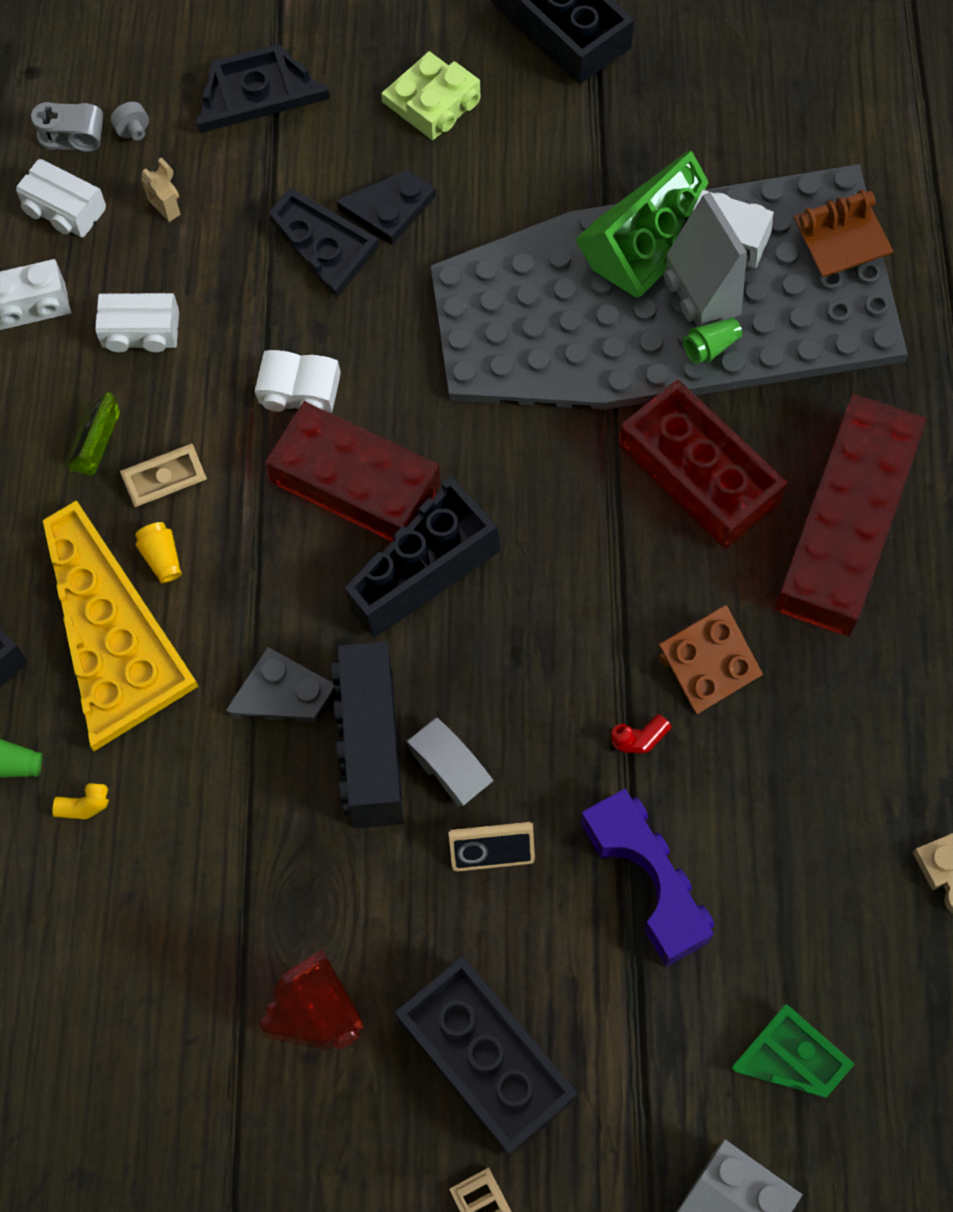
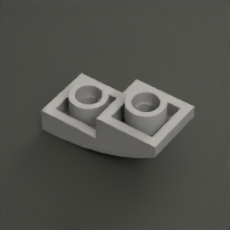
(449, 760)

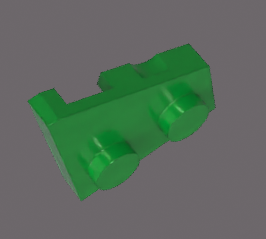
(794, 1056)

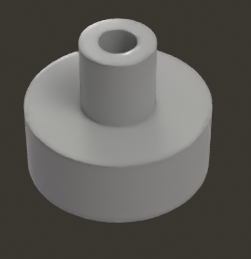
(130, 120)

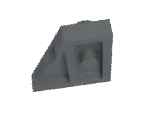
(281, 691)

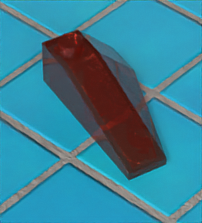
(312, 1007)

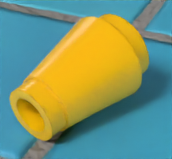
(159, 551)

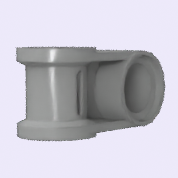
(71, 127)

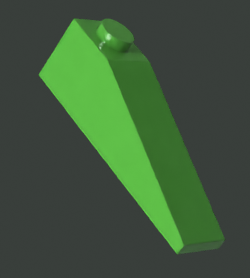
(635, 235)

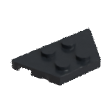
(255, 87)

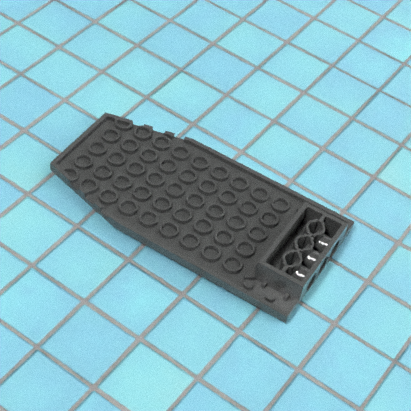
(543, 327)

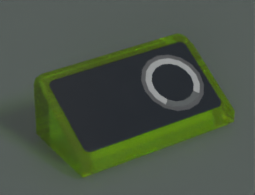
(95, 435)

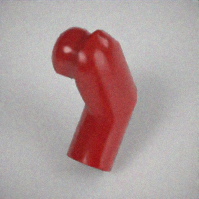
(640, 741)

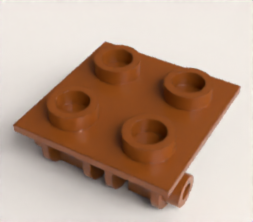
(843, 233)
(710, 659)

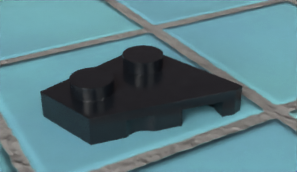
(389, 205)

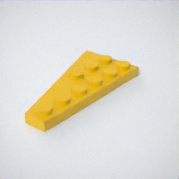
(114, 641)

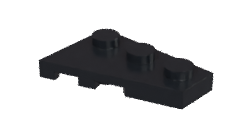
(323, 239)

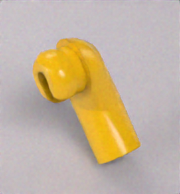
(83, 807)

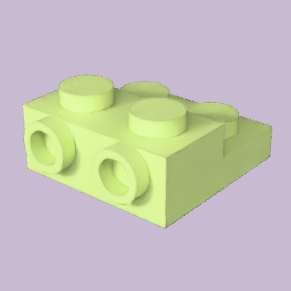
(433, 94)

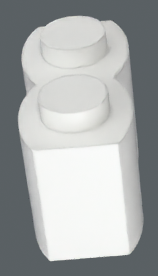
(290, 379)

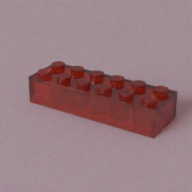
(851, 515)

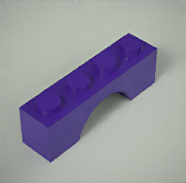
(620, 831)

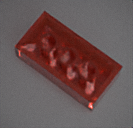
(701, 463)
(351, 471)

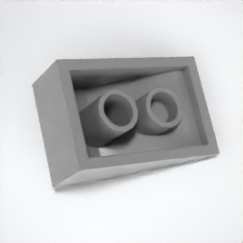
(707, 266)
(738, 1184)

